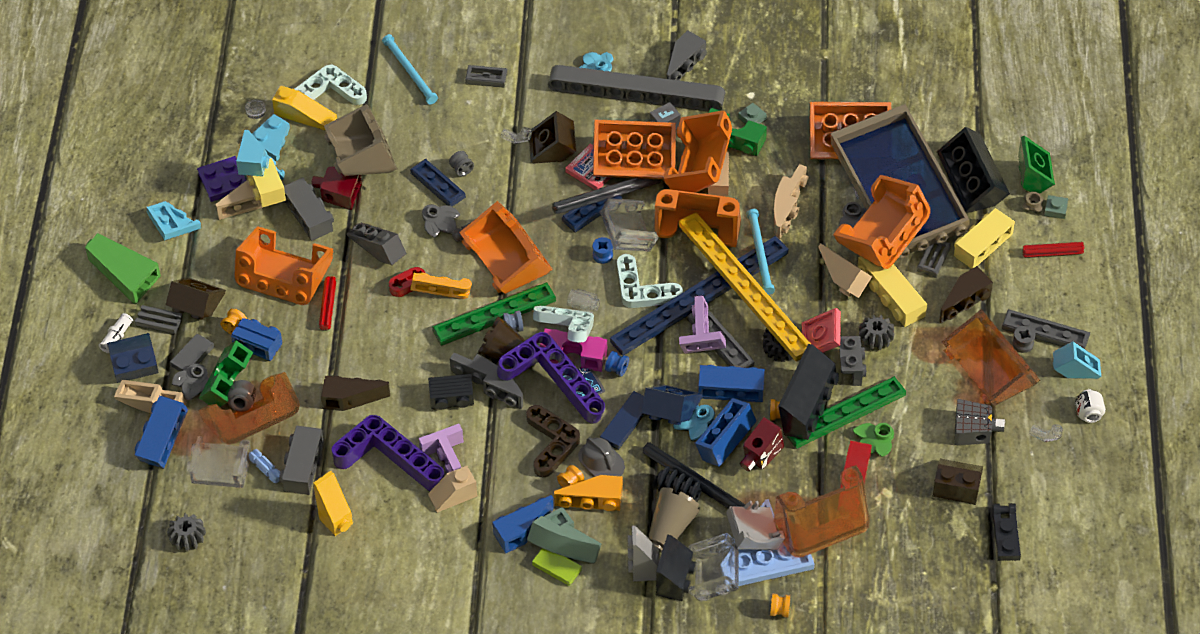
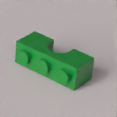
(747, 139)
(230, 364)

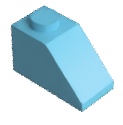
(251, 156)
(1076, 362)

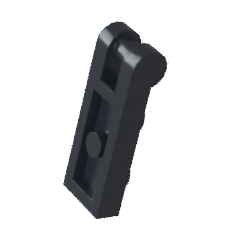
(1006, 532)

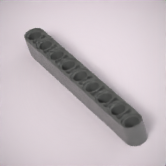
(636, 88)

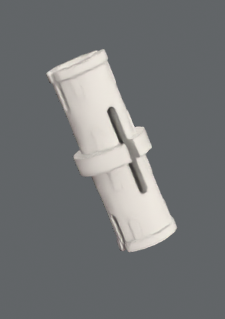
(118, 328)

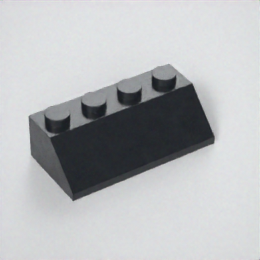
(972, 171)
(807, 393)

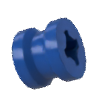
(602, 250)
(616, 363)

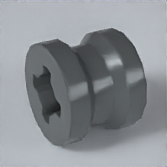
(461, 163)
(1023, 345)

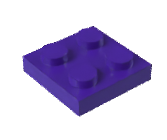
(220, 178)

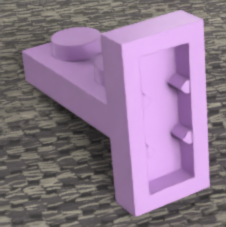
(701, 338)
(442, 444)

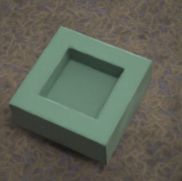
(752, 113)
(1056, 207)
(560, 517)

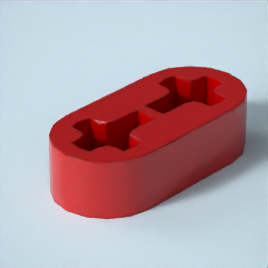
(403, 279)

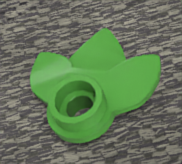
(871, 435)

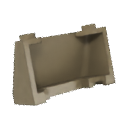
(359, 144)

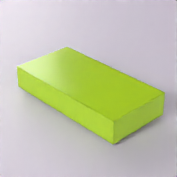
(557, 566)

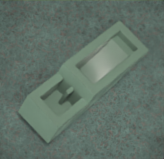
(563, 540)

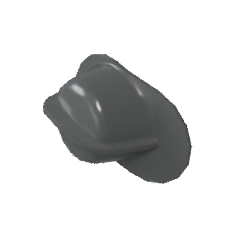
(601, 458)

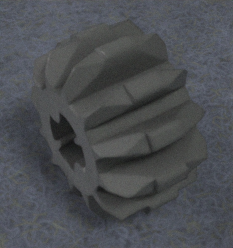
(876, 332)
(186, 532)

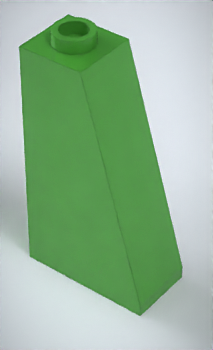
(122, 266)

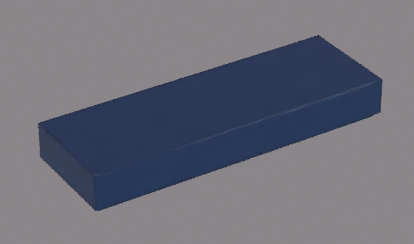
(437, 183)
(582, 216)
(624, 421)

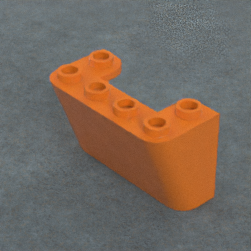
(704, 153)
(715, 211)
(278, 272)

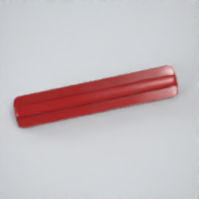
(1053, 249)
(327, 303)

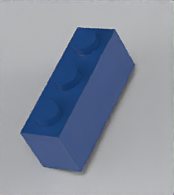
(731, 382)
(160, 431)
(725, 432)

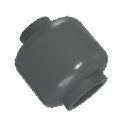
(241, 395)

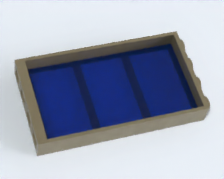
(896, 148)

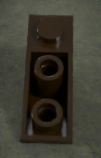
(967, 291)
(347, 393)

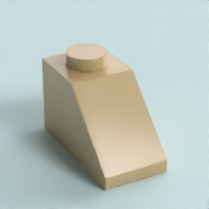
(453, 489)

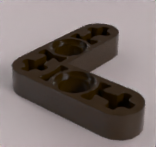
(559, 439)

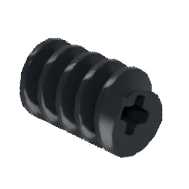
(668, 480)

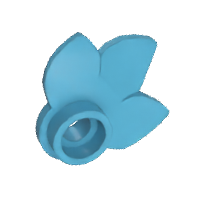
(597, 62)
(698, 423)

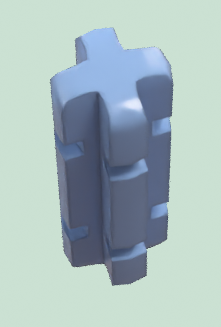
(264, 465)

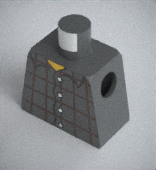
(975, 423)

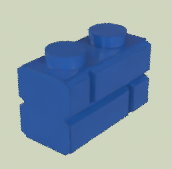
(258, 338)

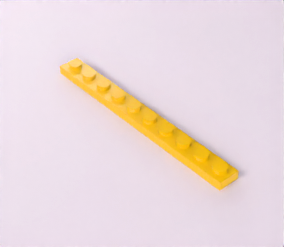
(745, 285)

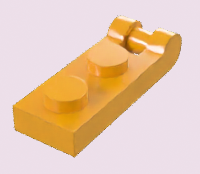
(441, 285)

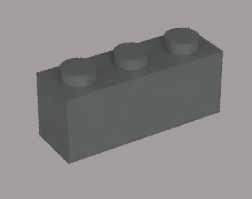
(308, 209)
(301, 460)

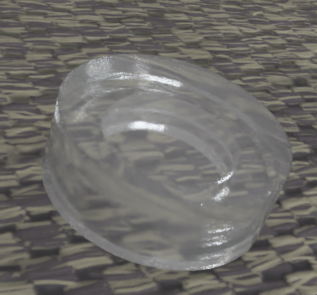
(255, 109)

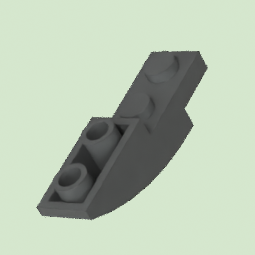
(485, 373)

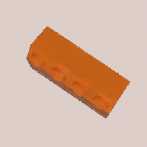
(833, 116)
(633, 148)

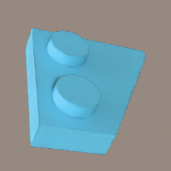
(171, 221)

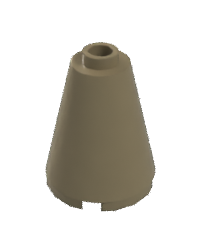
(671, 516)

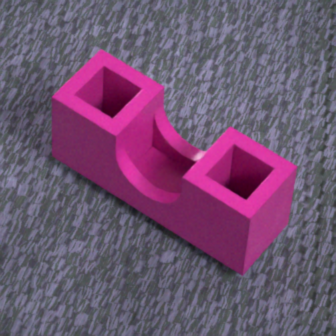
(592, 351)

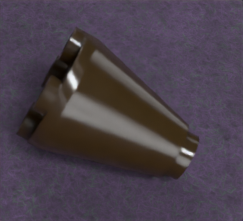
(500, 341)

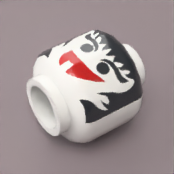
(1090, 406)

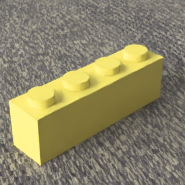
(895, 292)

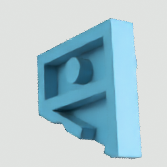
(272, 135)

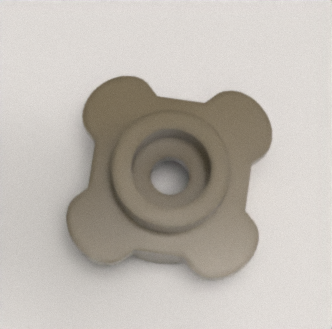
(1033, 202)

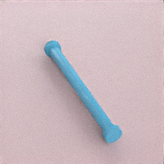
(388, 41)
(753, 215)

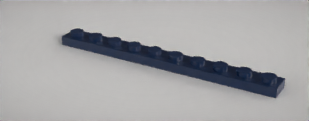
(681, 306)

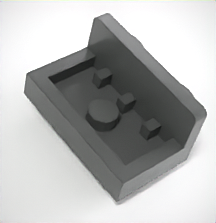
(851, 358)

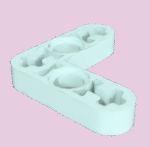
(333, 81)
(640, 292)
(579, 322)

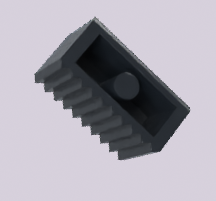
(451, 391)

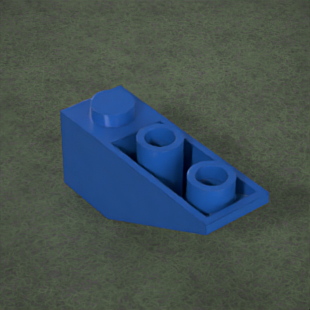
(514, 528)

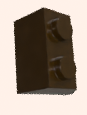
(552, 139)
(194, 297)
(957, 481)

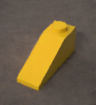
(300, 108)
(331, 504)

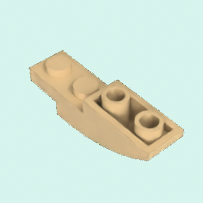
(786, 200)

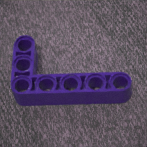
(555, 371)
(376, 432)

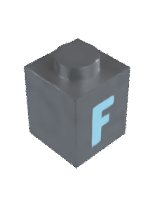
(665, 113)

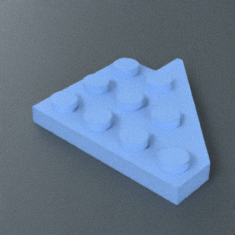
(763, 565)

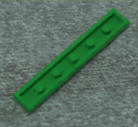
(485, 316)
(854, 408)

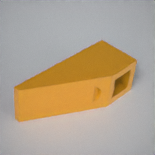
(594, 493)

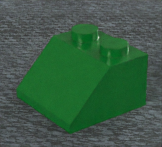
(1035, 166)

